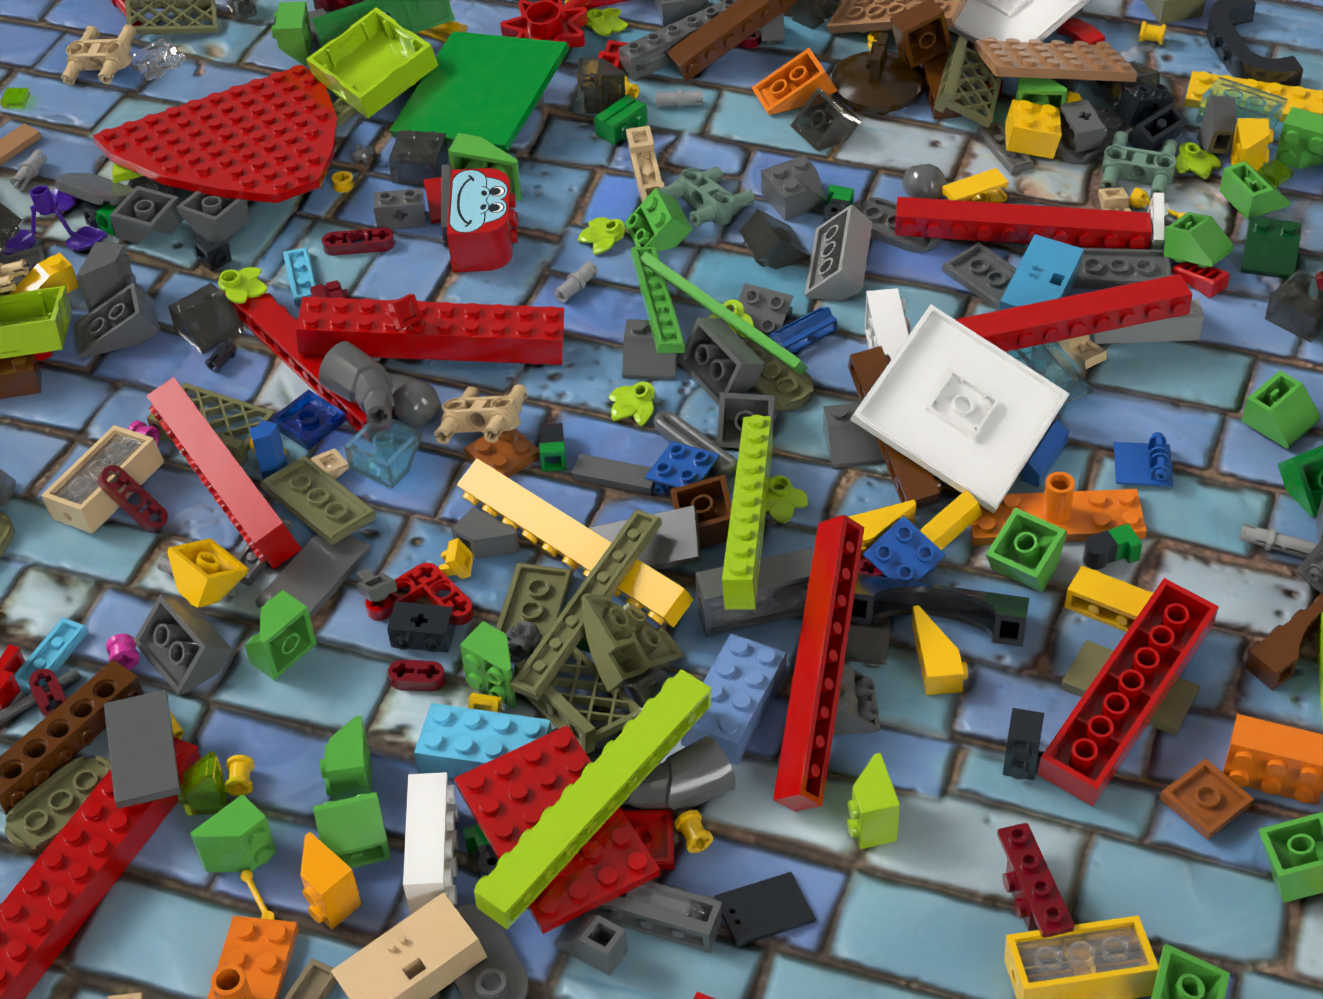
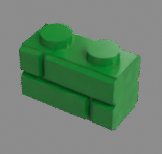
(622, 115)

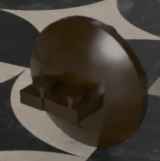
(877, 80)

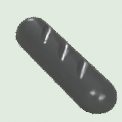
(680, 431)

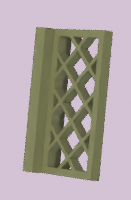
(172, 26)
(954, 76)
(237, 447)
(559, 708)

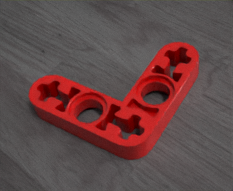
(426, 587)

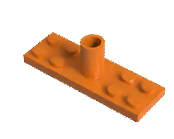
(1075, 511)
(254, 959)

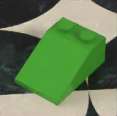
(477, 153)

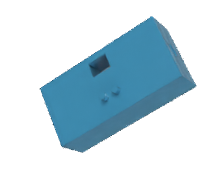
(1043, 273)

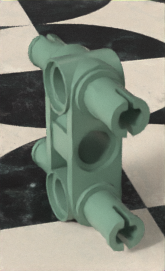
(1139, 164)
(708, 197)

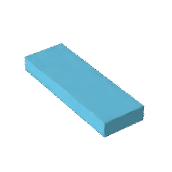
(299, 273)
(52, 651)

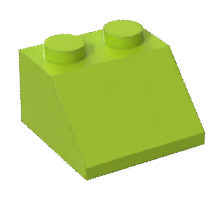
(873, 806)

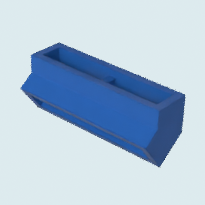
(806, 330)
(268, 448)
(1045, 454)

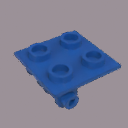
(1144, 462)
(680, 466)
(904, 552)

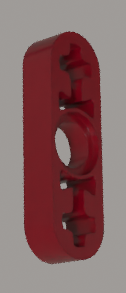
(335, 244)
(111, 490)

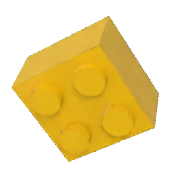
(1033, 129)

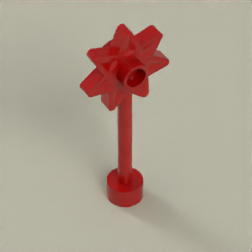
(549, 21)

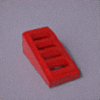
(1205, 280)

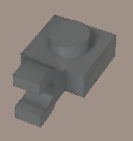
(375, 587)

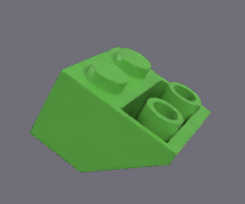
(1250, 191)
(658, 222)
(1196, 240)
(1281, 410)
(488, 663)
(354, 829)

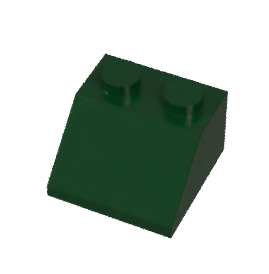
(1271, 247)

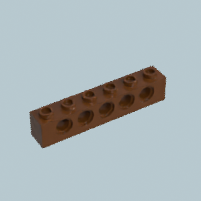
(62, 733)

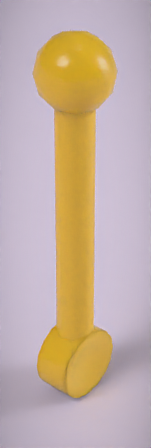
(246, 876)

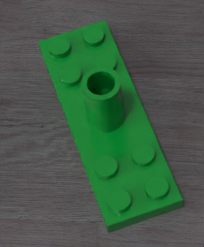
(409, 14)

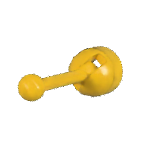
(1140, 199)

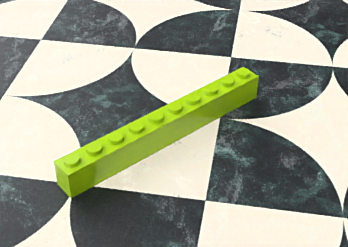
(748, 514)
(592, 799)

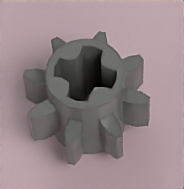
(523, 639)

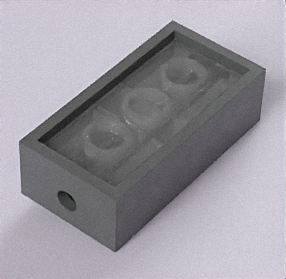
(779, 594)

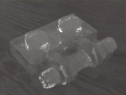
(150, 57)

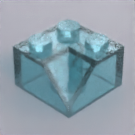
(383, 452)

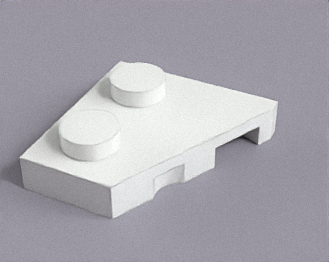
(1158, 210)

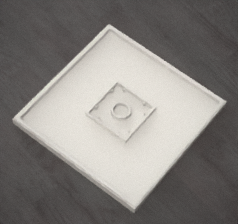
(1013, 18)
(960, 408)

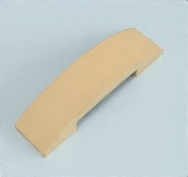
(643, 160)

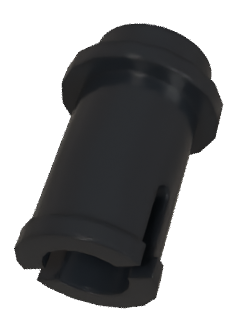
(224, 352)

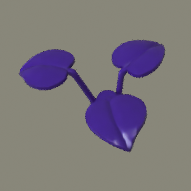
(53, 202)

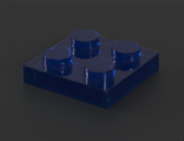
(308, 419)

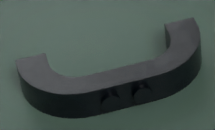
(1236, 54)

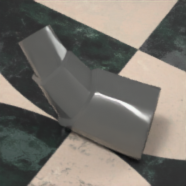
(359, 380)
(686, 778)

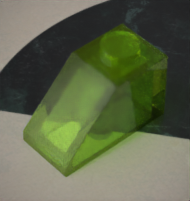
(203, 787)

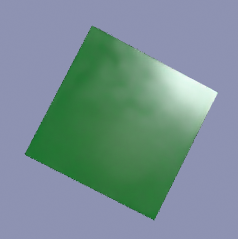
(482, 87)

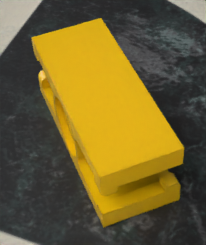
(978, 188)

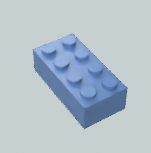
(742, 689)

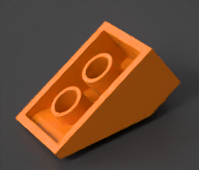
(793, 84)

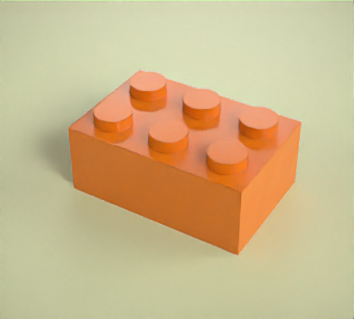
(1276, 759)

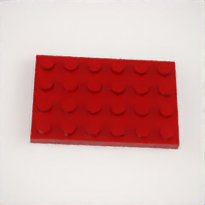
(510, 798)

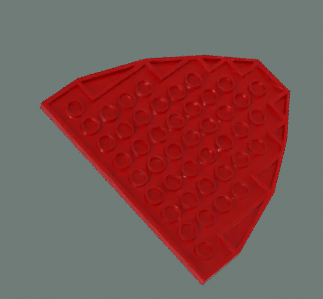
(240, 143)

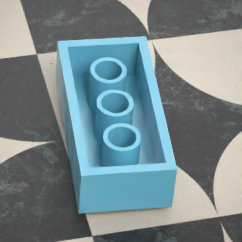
(465, 738)

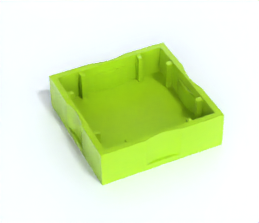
(372, 62)
(34, 321)

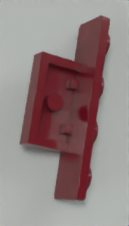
(1032, 883)

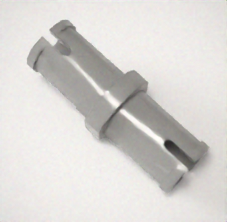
(679, 98)
(28, 169)
(575, 282)

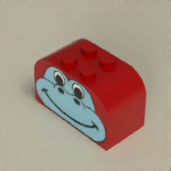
(481, 220)

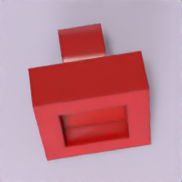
(404, 311)

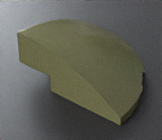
(624, 641)

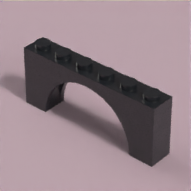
(994, 613)

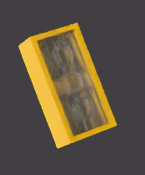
(1089, 963)

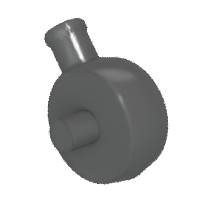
(362, 154)

